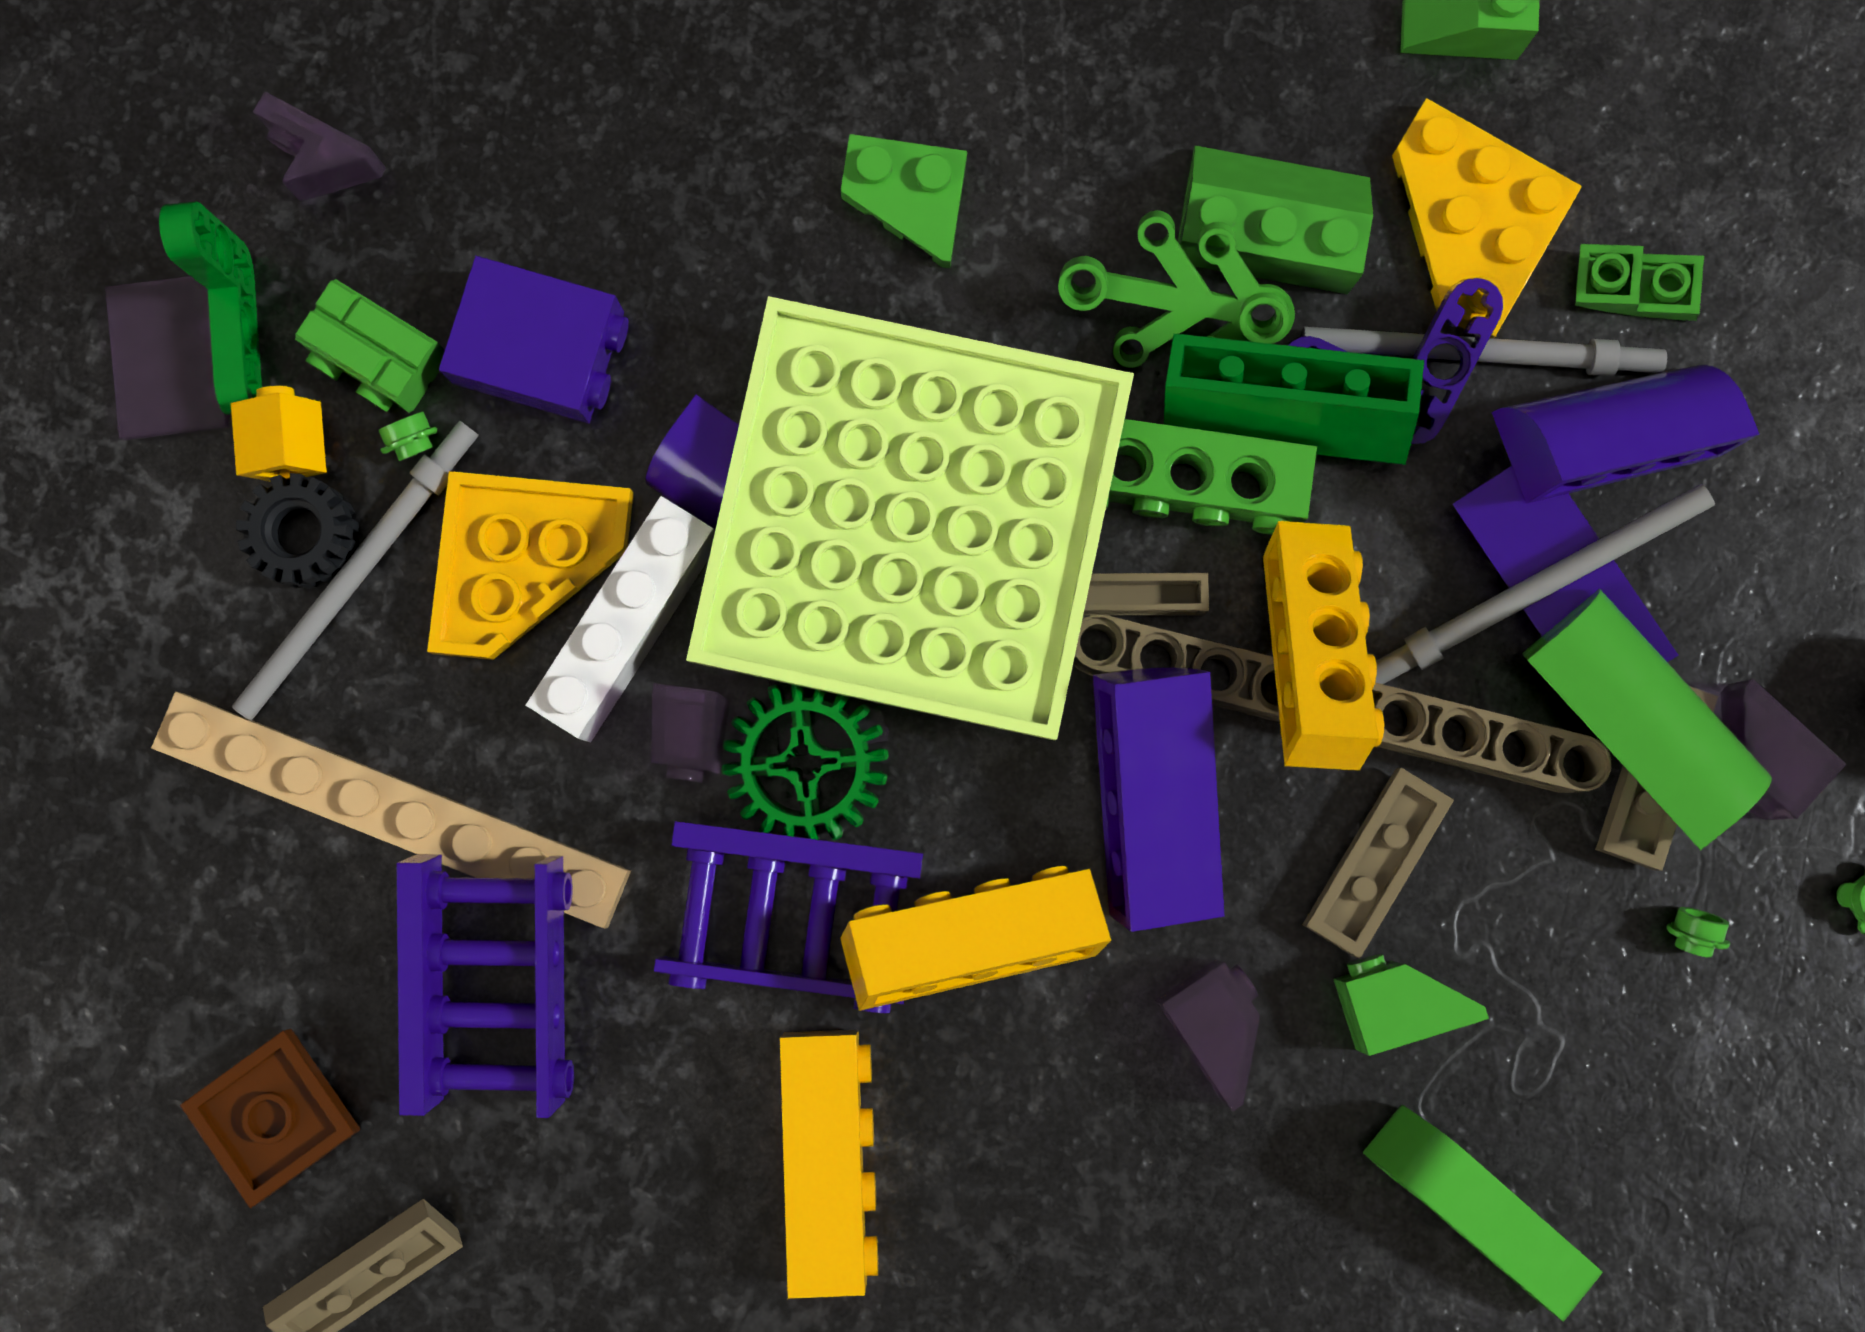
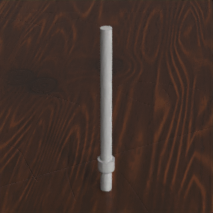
(1598, 357)
(429, 478)
(1426, 646)

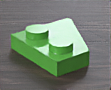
(908, 189)

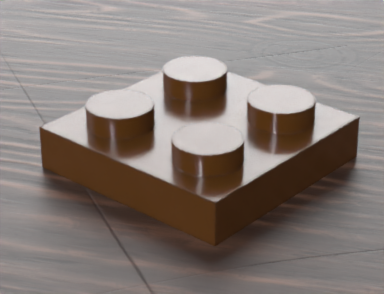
(270, 1117)

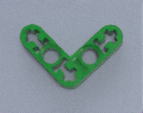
(224, 266)

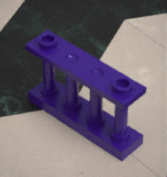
(767, 858)
(428, 1014)

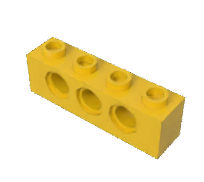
(1321, 647)

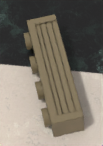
(1148, 594)

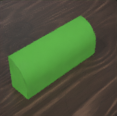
(1650, 719)

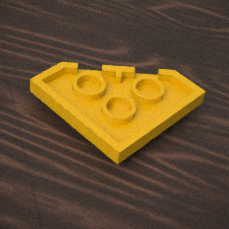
(1477, 206)
(517, 555)

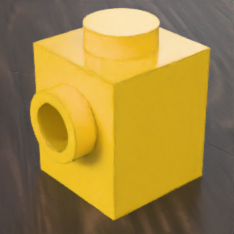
(278, 435)

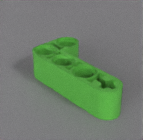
(1483, 1211)

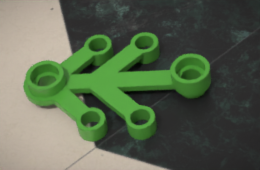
(1187, 299)

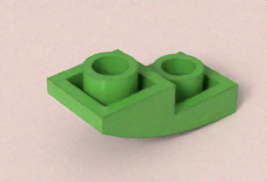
(1639, 284)

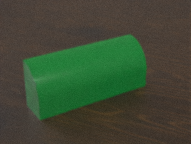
(1297, 395)

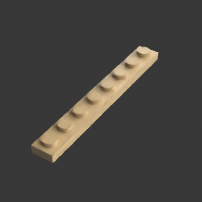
(378, 803)

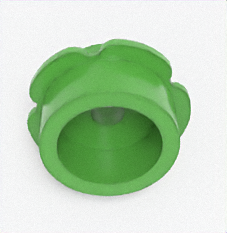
(407, 436)
(1699, 931)

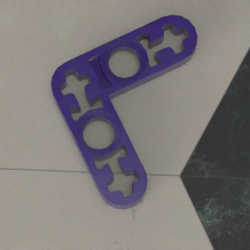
(1451, 313)

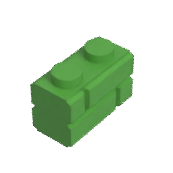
(370, 346)

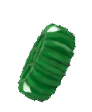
(752, 767)

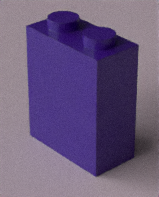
(534, 340)

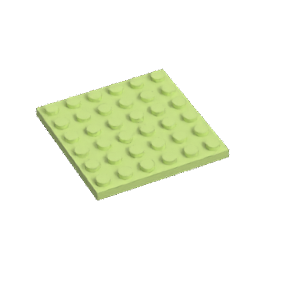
(911, 518)

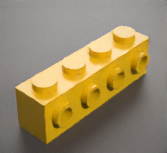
(973, 936)
(825, 1163)

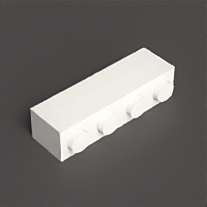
(624, 621)

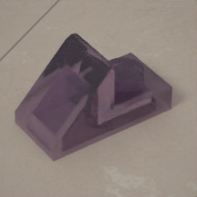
(323, 156)

